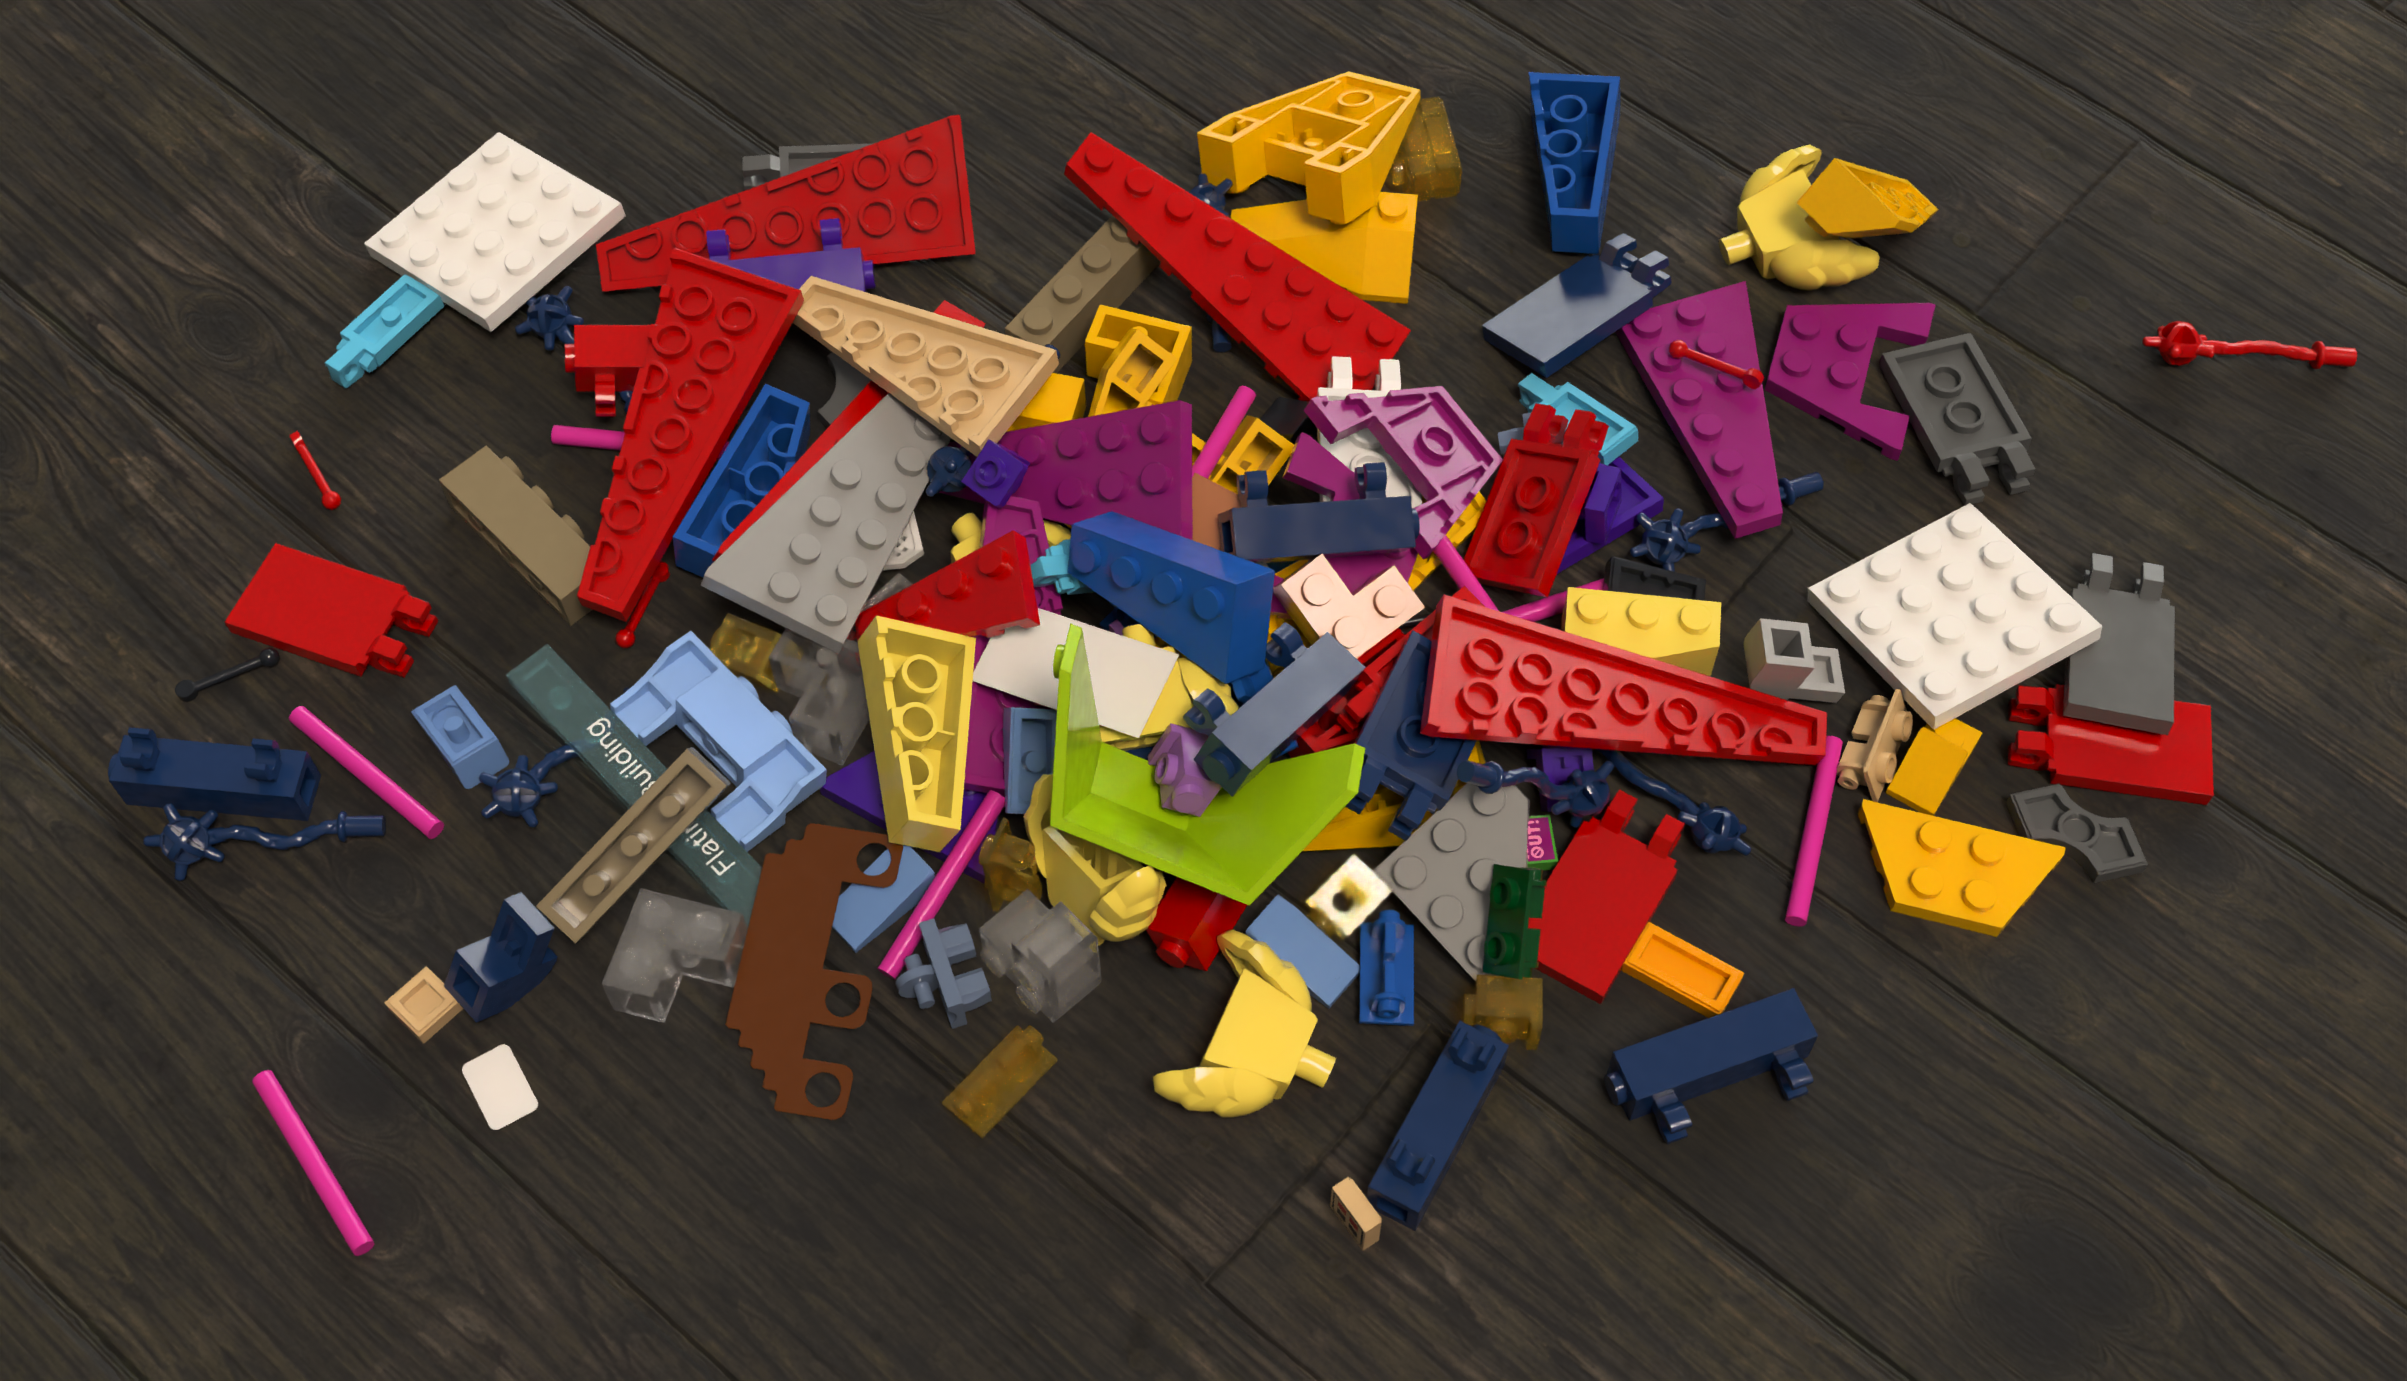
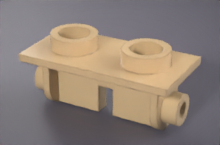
(1884, 727)

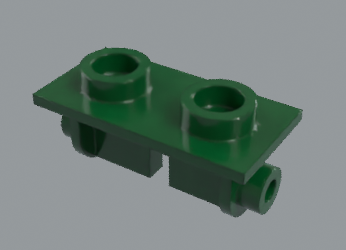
(1509, 943)

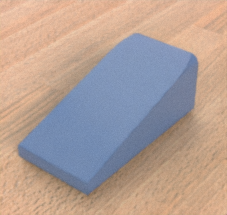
(461, 736)
(1027, 753)
(869, 910)
(1299, 941)

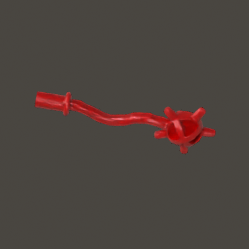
(2181, 344)

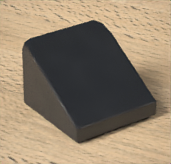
(1288, 418)

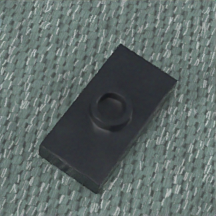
(1639, 578)

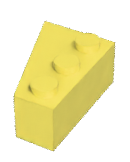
(1649, 625)

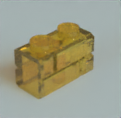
(1428, 156)

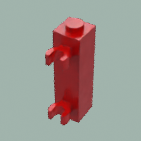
(606, 360)
(1190, 922)

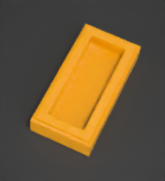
(1682, 971)

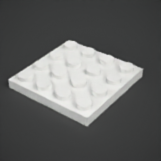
(495, 230)
(1953, 615)

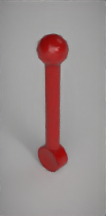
(1751, 378)
(330, 499)
(626, 638)

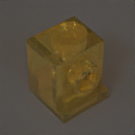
(746, 649)
(1361, 888)
(1507, 1007)

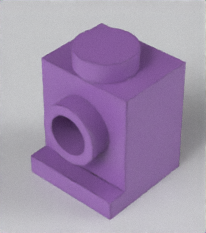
(1181, 779)

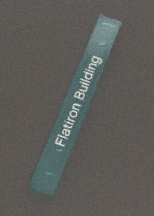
(629, 772)

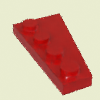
(970, 596)

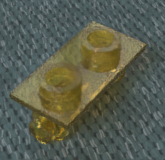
(1008, 866)
(1000, 1080)

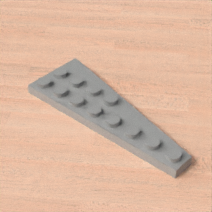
(833, 531)

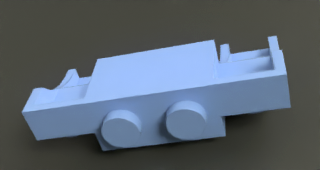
(732, 729)

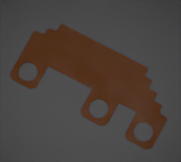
(783, 958)

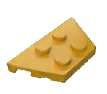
(1954, 868)

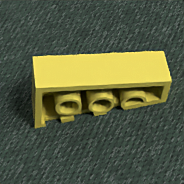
(919, 726)

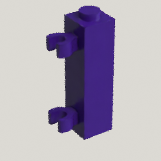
(831, 264)

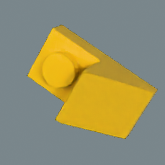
(1933, 765)

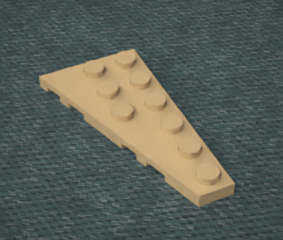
(943, 369)

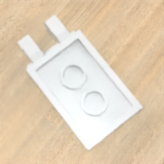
(1363, 446)

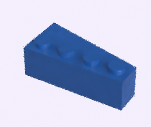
(1575, 145)
(752, 464)
(1179, 589)

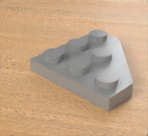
(1449, 865)

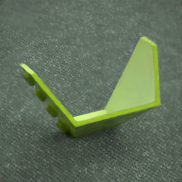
(1237, 840)

